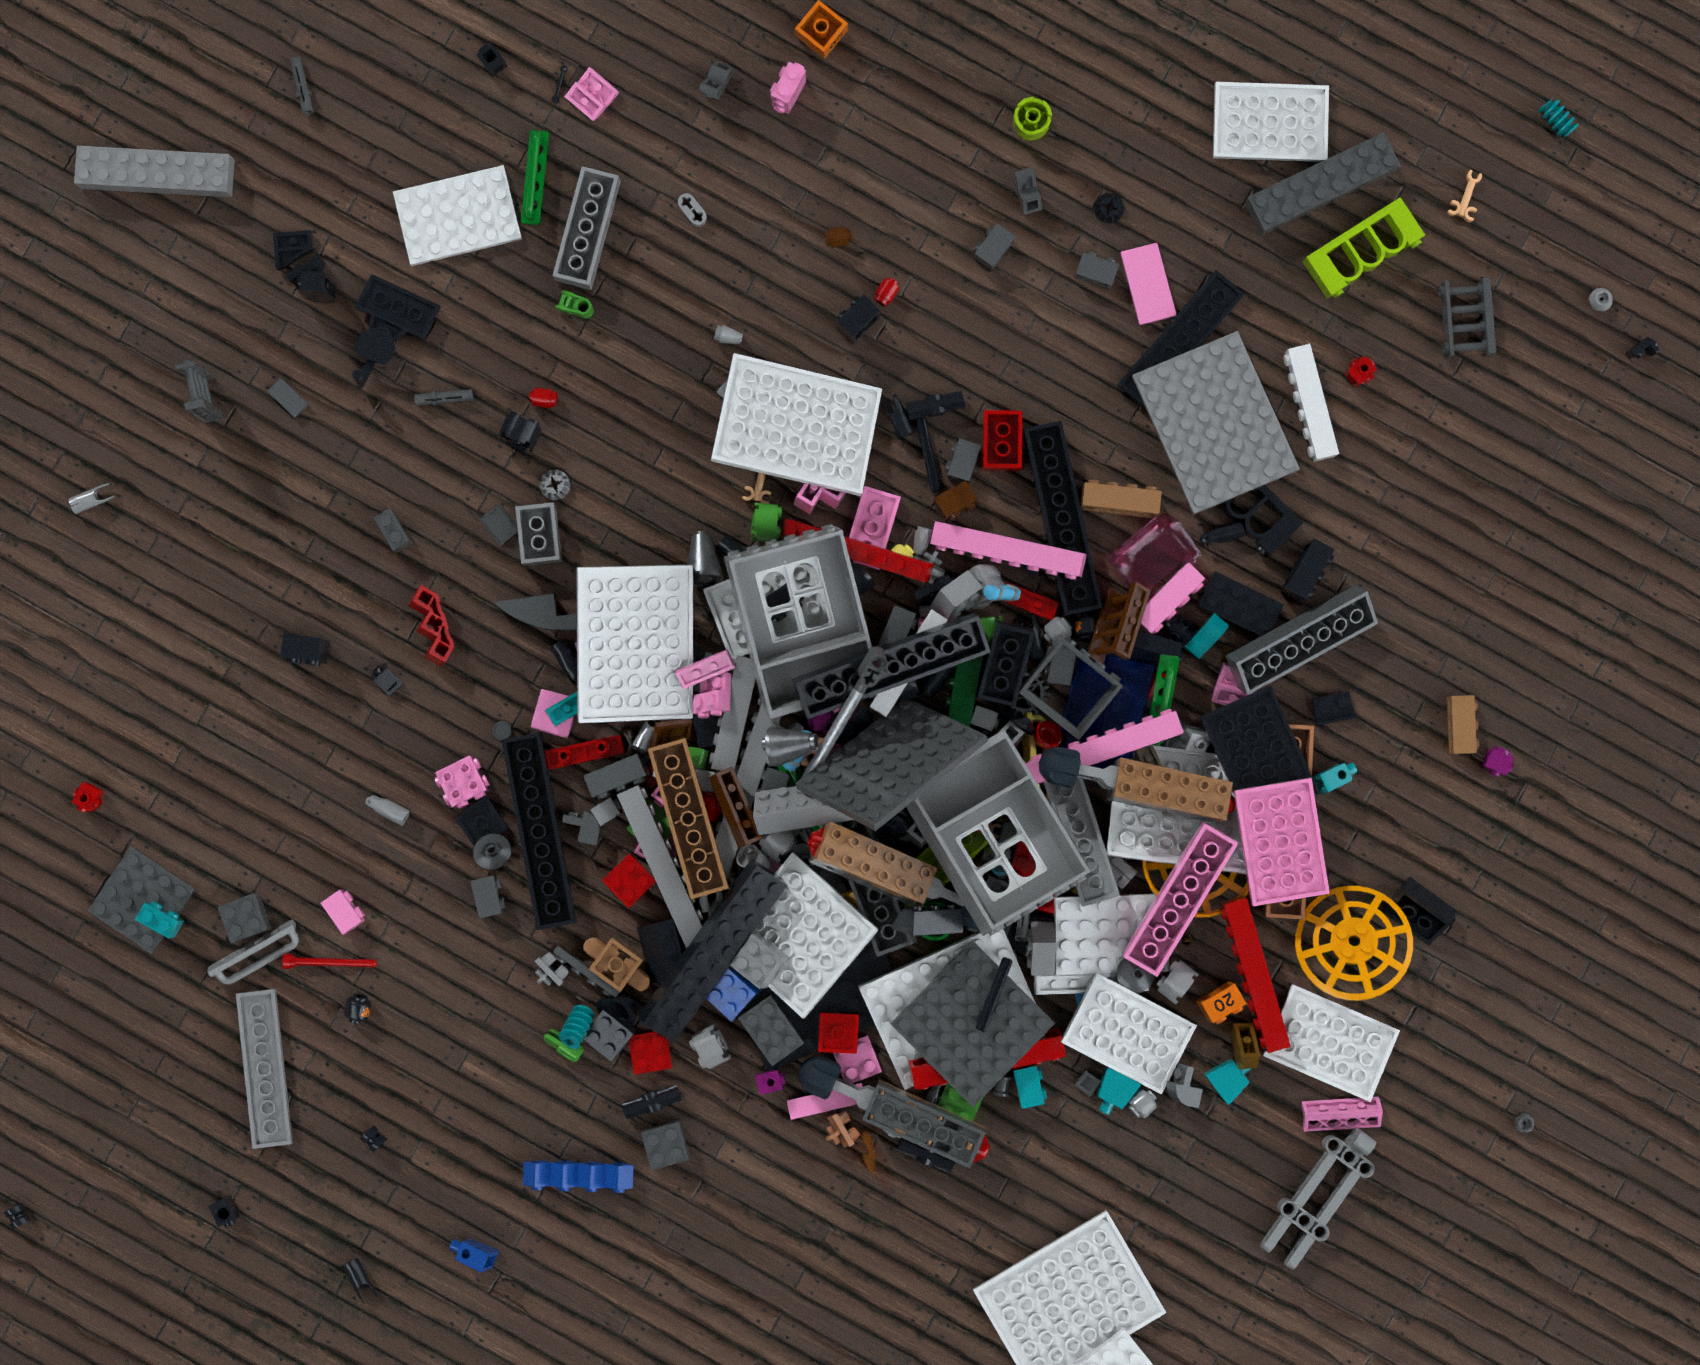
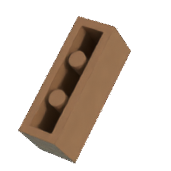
(1462, 724)

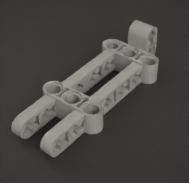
(1359, 1145)

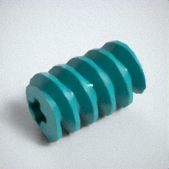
(1558, 118)
(576, 1026)

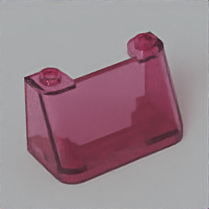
(1154, 552)

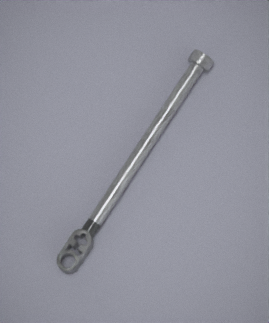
(865, 681)

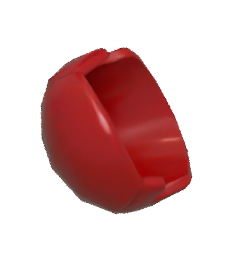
(1047, 735)

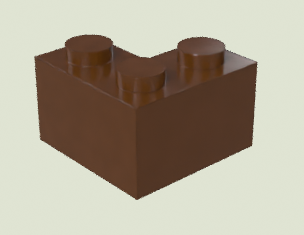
(954, 501)

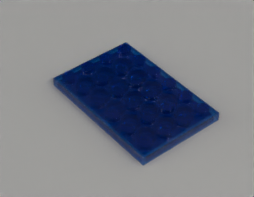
(1123, 709)

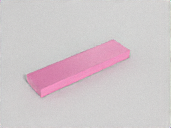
(812, 1104)

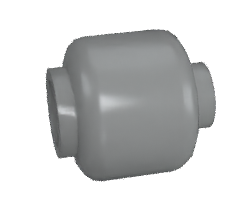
(1056, 628)
(1142, 1103)

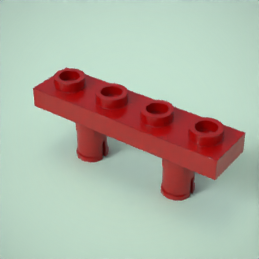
(584, 752)

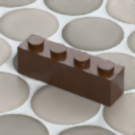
(735, 807)

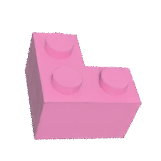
(811, 494)

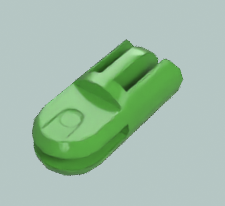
(553, 1040)

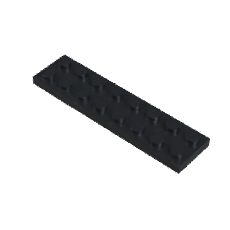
(1188, 328)

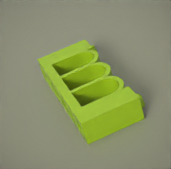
(1401, 223)

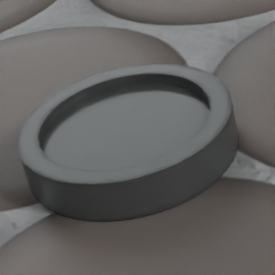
(501, 730)

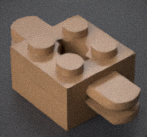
(616, 964)

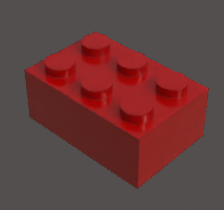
(1002, 440)

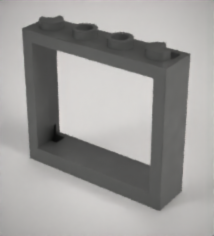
(1052, 713)

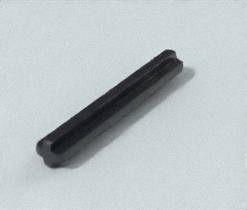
(928, 455)
(994, 994)

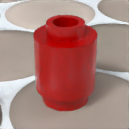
(886, 291)
(543, 398)

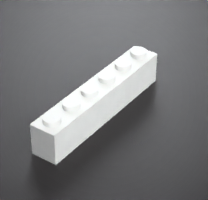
(1311, 403)

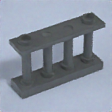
(1484, 308)
(200, 403)

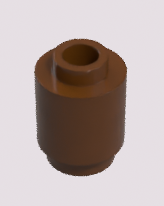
(838, 237)

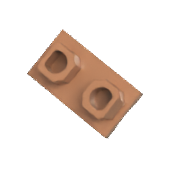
(838, 1131)

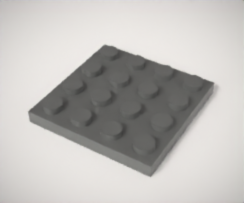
(131, 885)

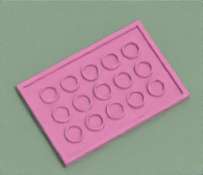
(1281, 841)

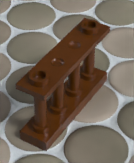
(1128, 627)

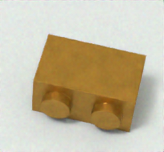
(1245, 1045)

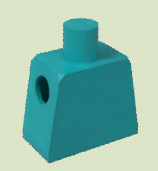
(1334, 777)
(1227, 1080)
(1115, 1090)

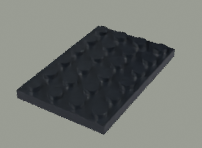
(1255, 742)

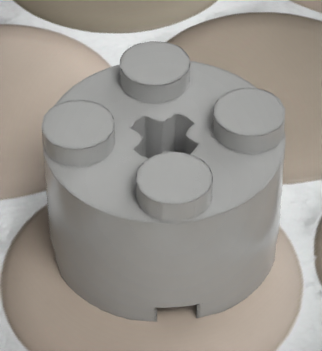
(779, 844)
(1177, 981)
(710, 1047)

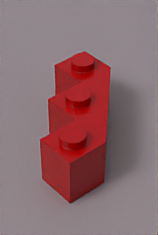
(432, 625)

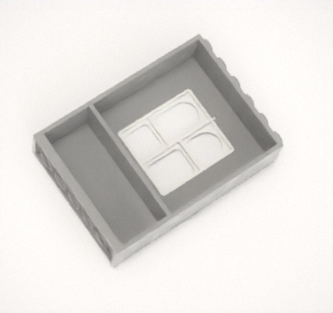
(786, 657)
(967, 800)

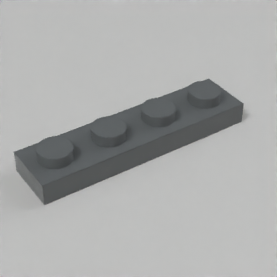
(580, 967)

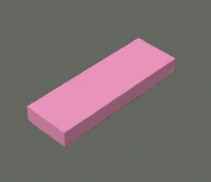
(705, 669)

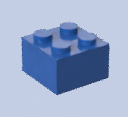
(732, 994)

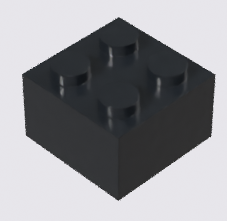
(857, 319)
(304, 648)

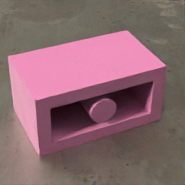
(343, 911)

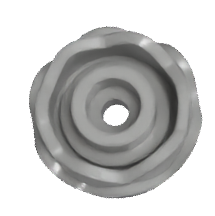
(1595, 301)

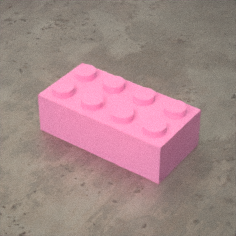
(1171, 595)

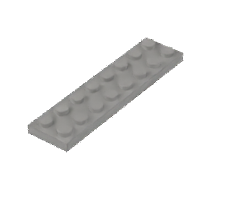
(1079, 821)
(264, 1068)

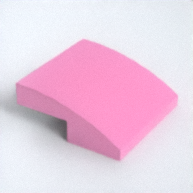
(592, 94)
(1226, 688)
(541, 720)

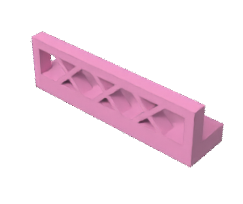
(1342, 1111)

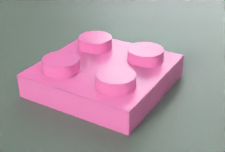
(860, 1065)

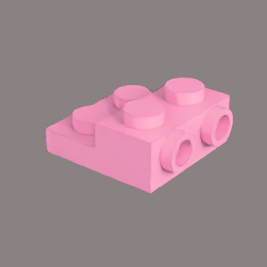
(713, 696)

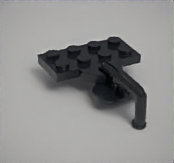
(393, 310)

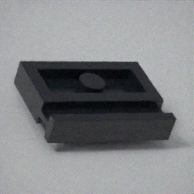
(1333, 708)

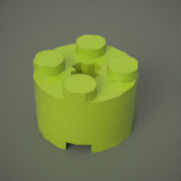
(1032, 129)

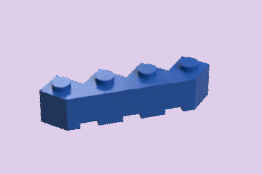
(571, 1174)

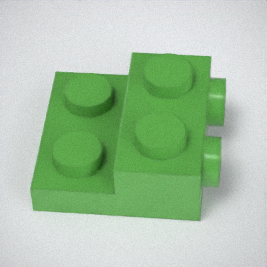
(955, 1103)

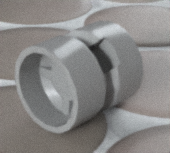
(750, 851)

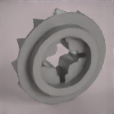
(563, 487)

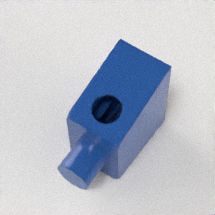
(474, 1254)

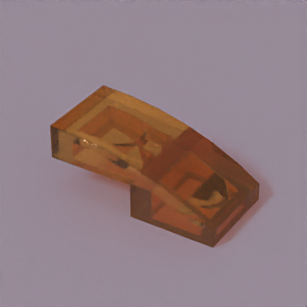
(869, 1157)

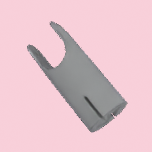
(87, 499)
(644, 738)
(388, 809)

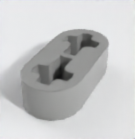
(689, 212)

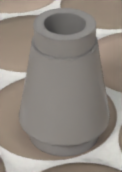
(727, 335)
(922, 539)

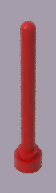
(291, 961)

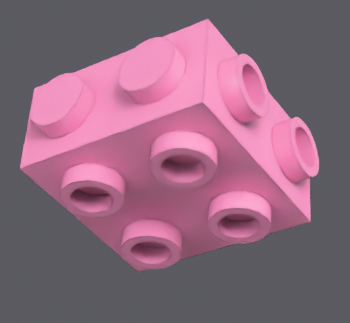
(788, 87)
(462, 782)

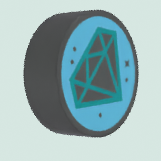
(998, 872)

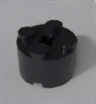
(520, 432)

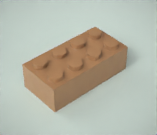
(1120, 499)

